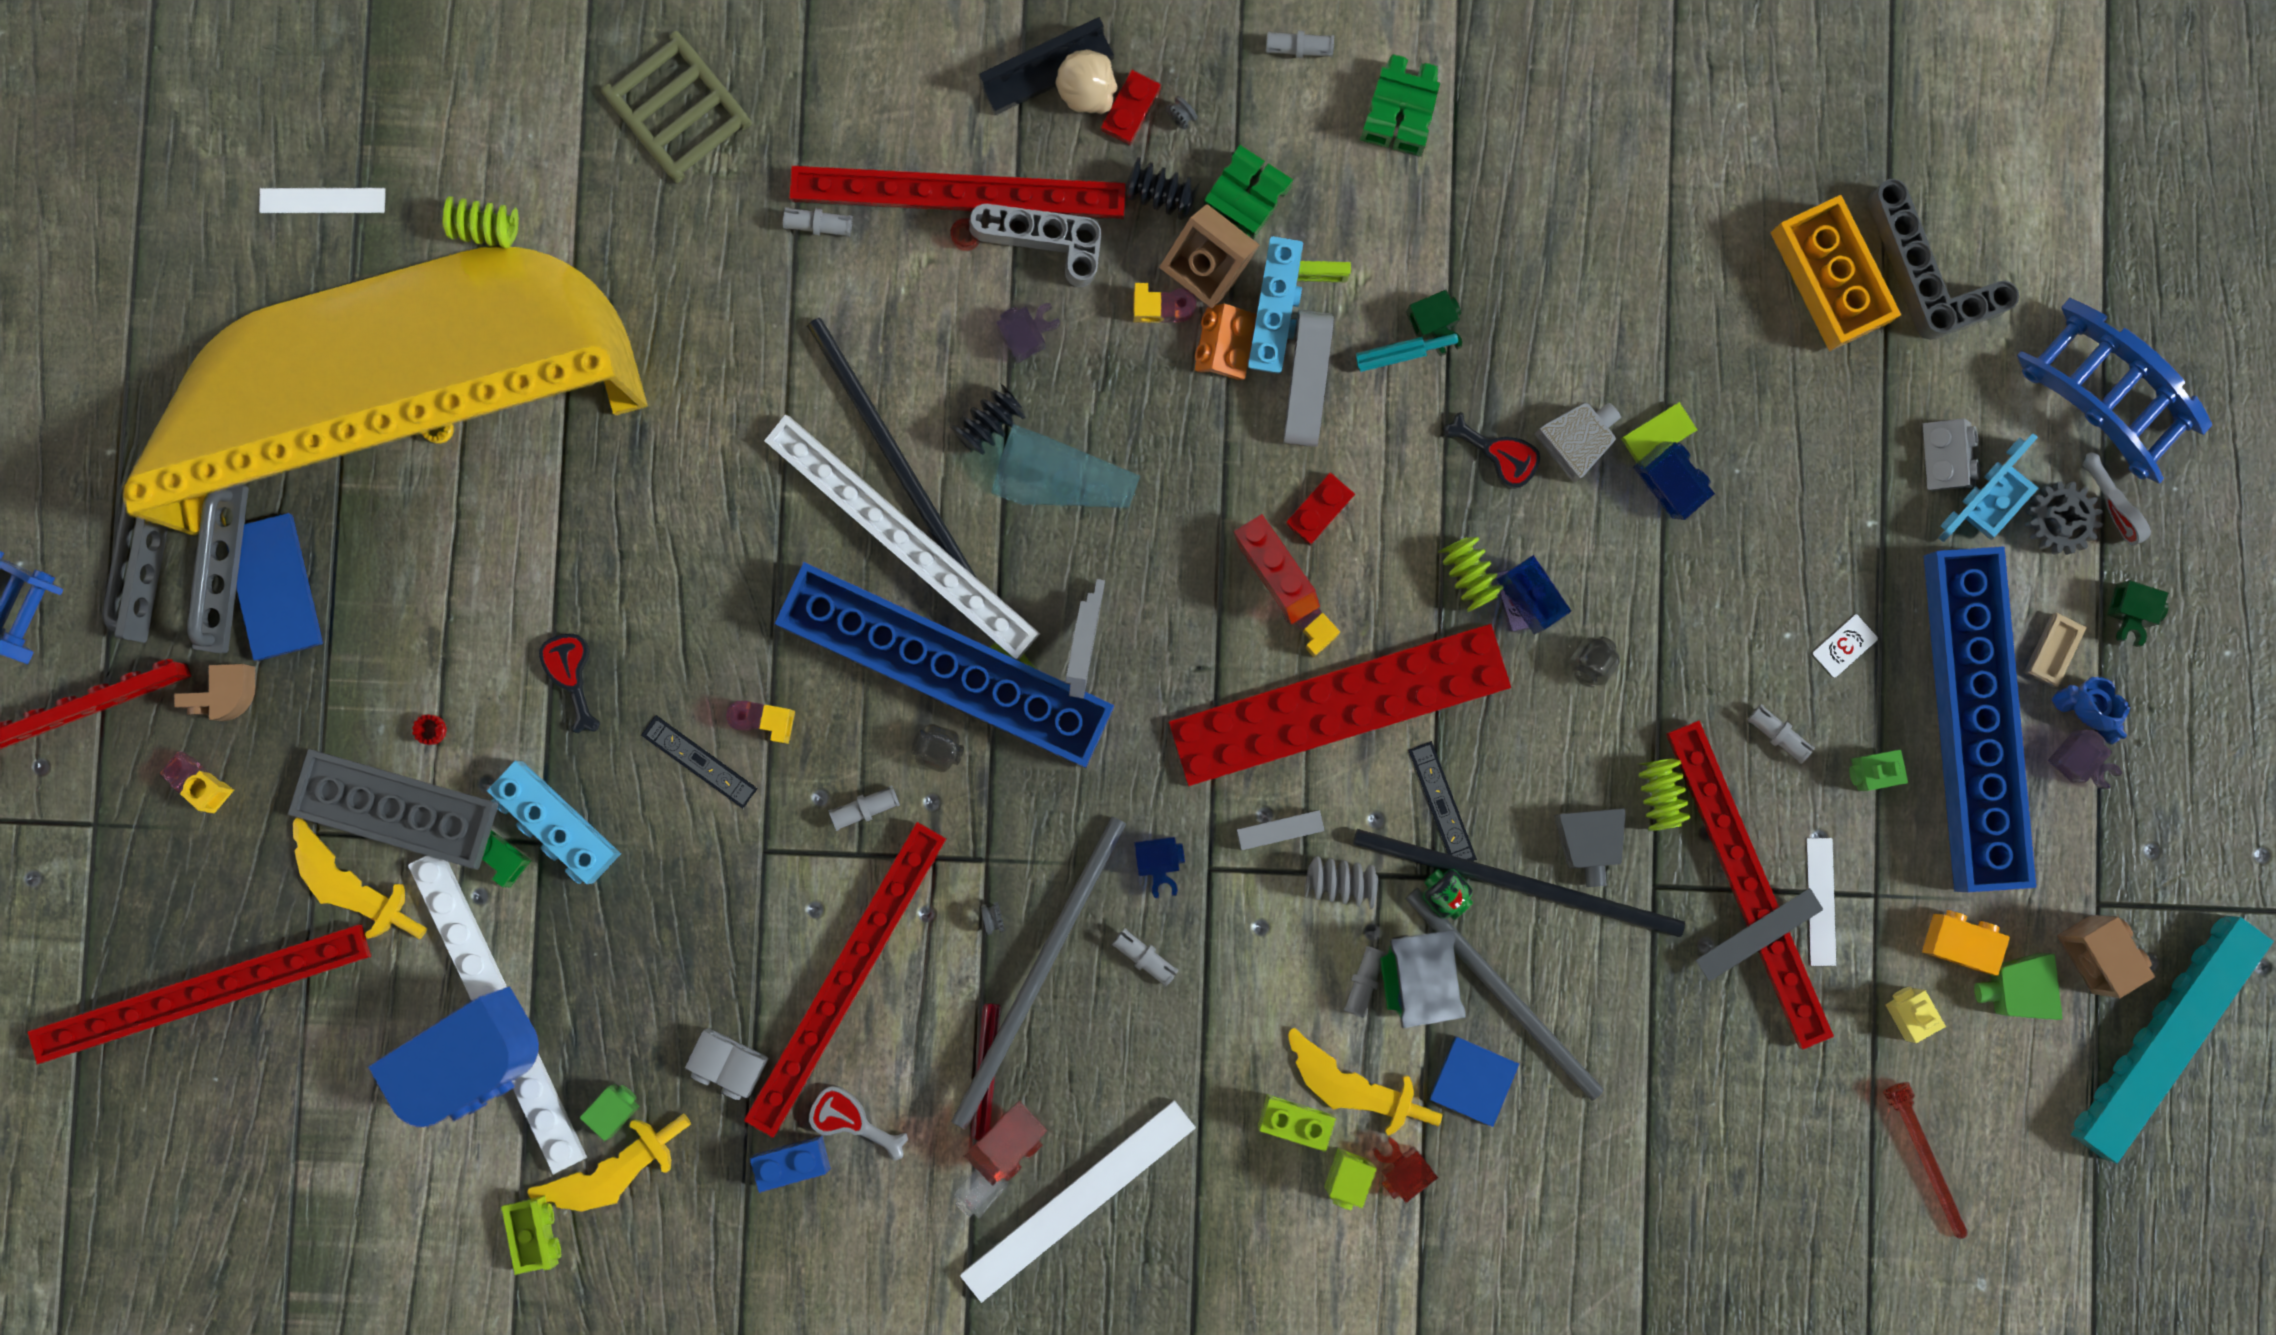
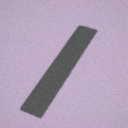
(1759, 934)

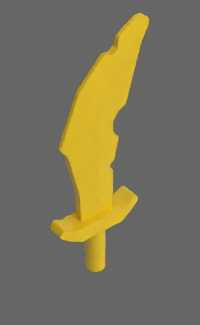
(345, 889)
(1353, 1090)
(613, 1175)

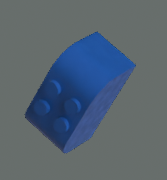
(459, 1061)

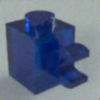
(1159, 858)

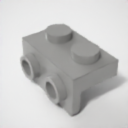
(1950, 454)

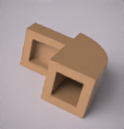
(228, 696)

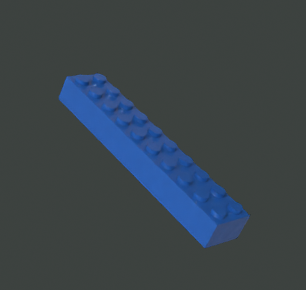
(944, 665)
(1979, 720)

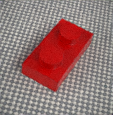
(1131, 107)
(1320, 508)

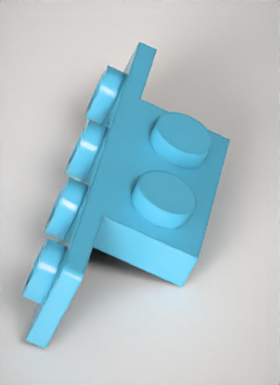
(1275, 305)
(1998, 500)

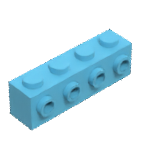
(553, 822)

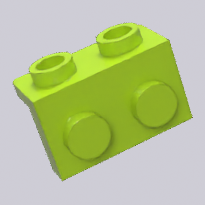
(531, 1235)

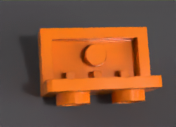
(1225, 341)

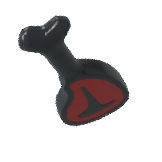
(1512, 457)
(563, 662)

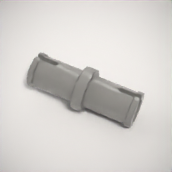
(1300, 44)
(817, 222)
(1781, 734)
(864, 808)
(1145, 957)
(1364, 982)

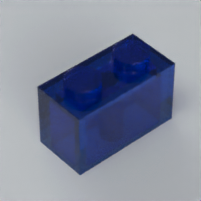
(1674, 479)
(1534, 595)

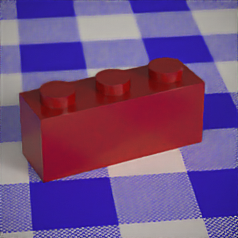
(1277, 569)

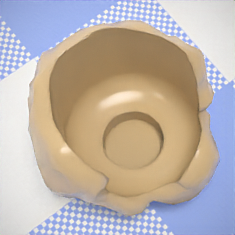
(1086, 82)

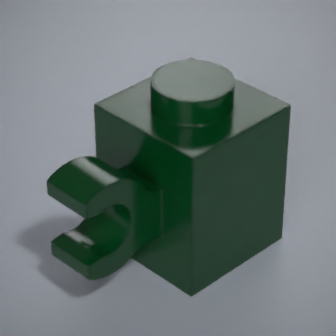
(1435, 317)
(2138, 608)

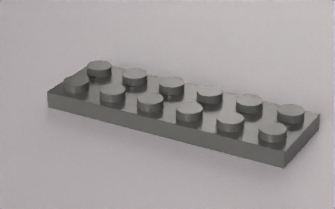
(393, 809)

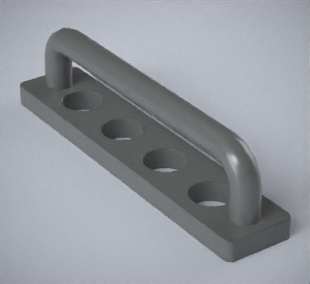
(209, 565)
(129, 625)

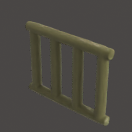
(697, 69)

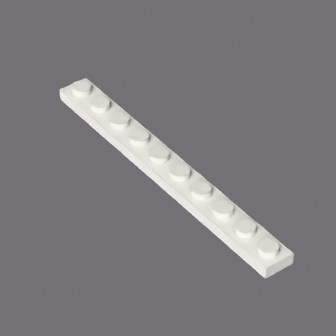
(902, 537)
(482, 977)

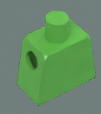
(2024, 988)

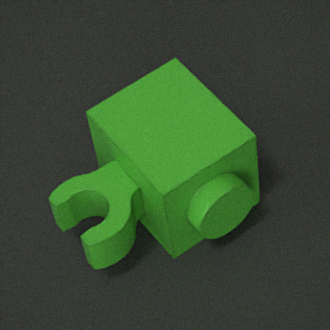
(1878, 770)

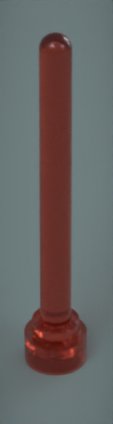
(1901, 1098)

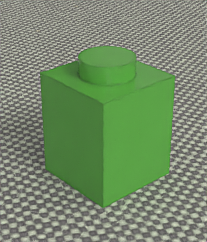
(610, 1111)

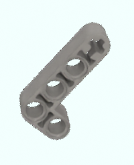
(1035, 237)
(1308, 377)

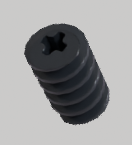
(1161, 189)
(988, 420)

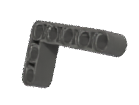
(1927, 271)

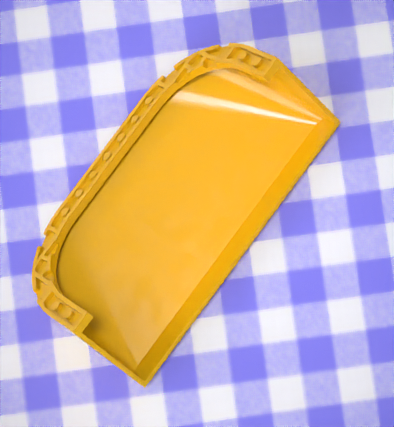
(376, 368)

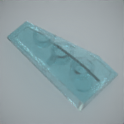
(1052, 473)

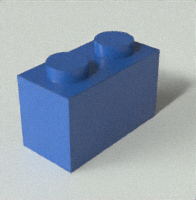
(790, 1163)

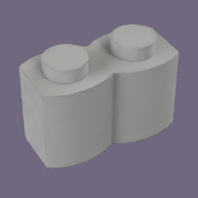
(726, 1063)

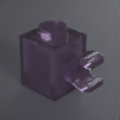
(1023, 333)
(2083, 757)

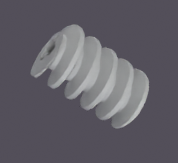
(1342, 881)

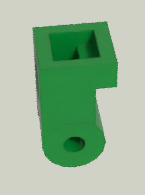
(505, 860)

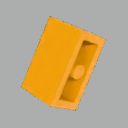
(1966, 944)

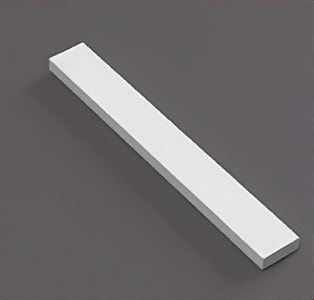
(1077, 1201)

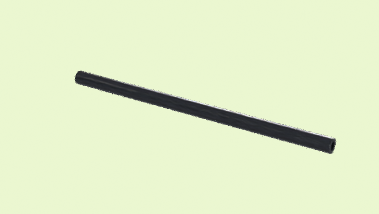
(886, 441)
(1519, 883)

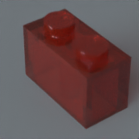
(1006, 1143)

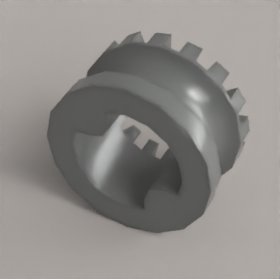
(1181, 112)
(992, 918)

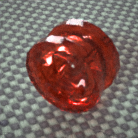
(954, 233)

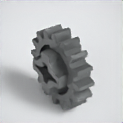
(2074, 508)

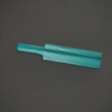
(1401, 352)

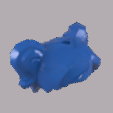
(2096, 707)

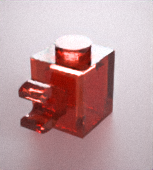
(1407, 1172)

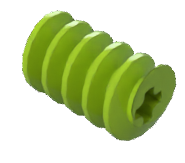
(479, 224)
(1471, 572)
(1664, 794)

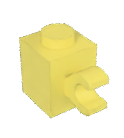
(1914, 1014)

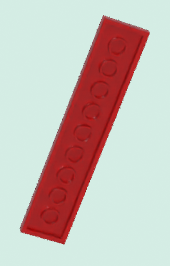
(1339, 705)

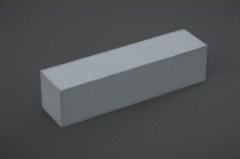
(1280, 830)

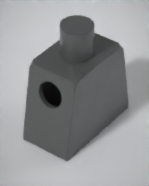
(1592, 841)

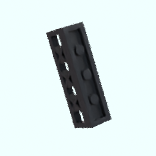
(1038, 68)

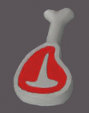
(2125, 516)
(840, 1111)

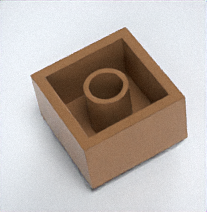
(1209, 255)
(2106, 955)

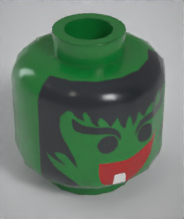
(1447, 894)

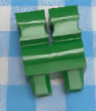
(1406, 95)
(1248, 209)

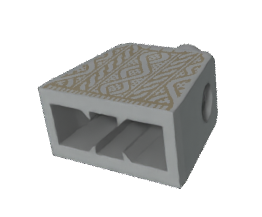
(1579, 438)

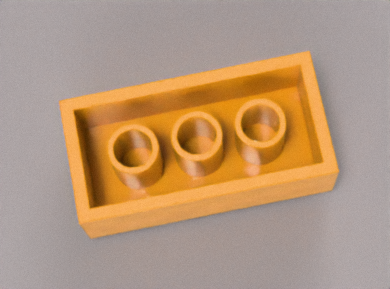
(1835, 273)

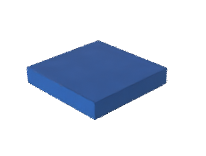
(1474, 1081)

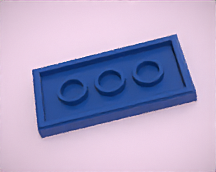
(275, 590)

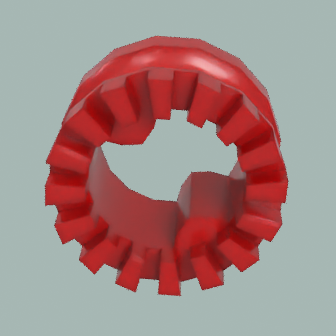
(419, 729)

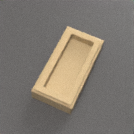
(2055, 650)

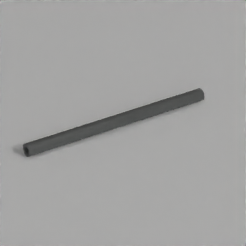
(1509, 999)

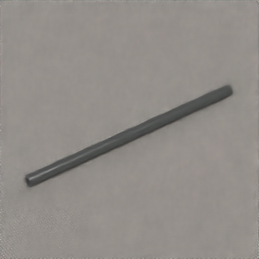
(1038, 973)

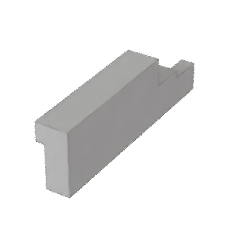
(1084, 641)

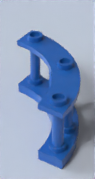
(2143, 363)
(13, 642)

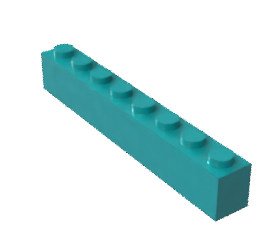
(2171, 1037)

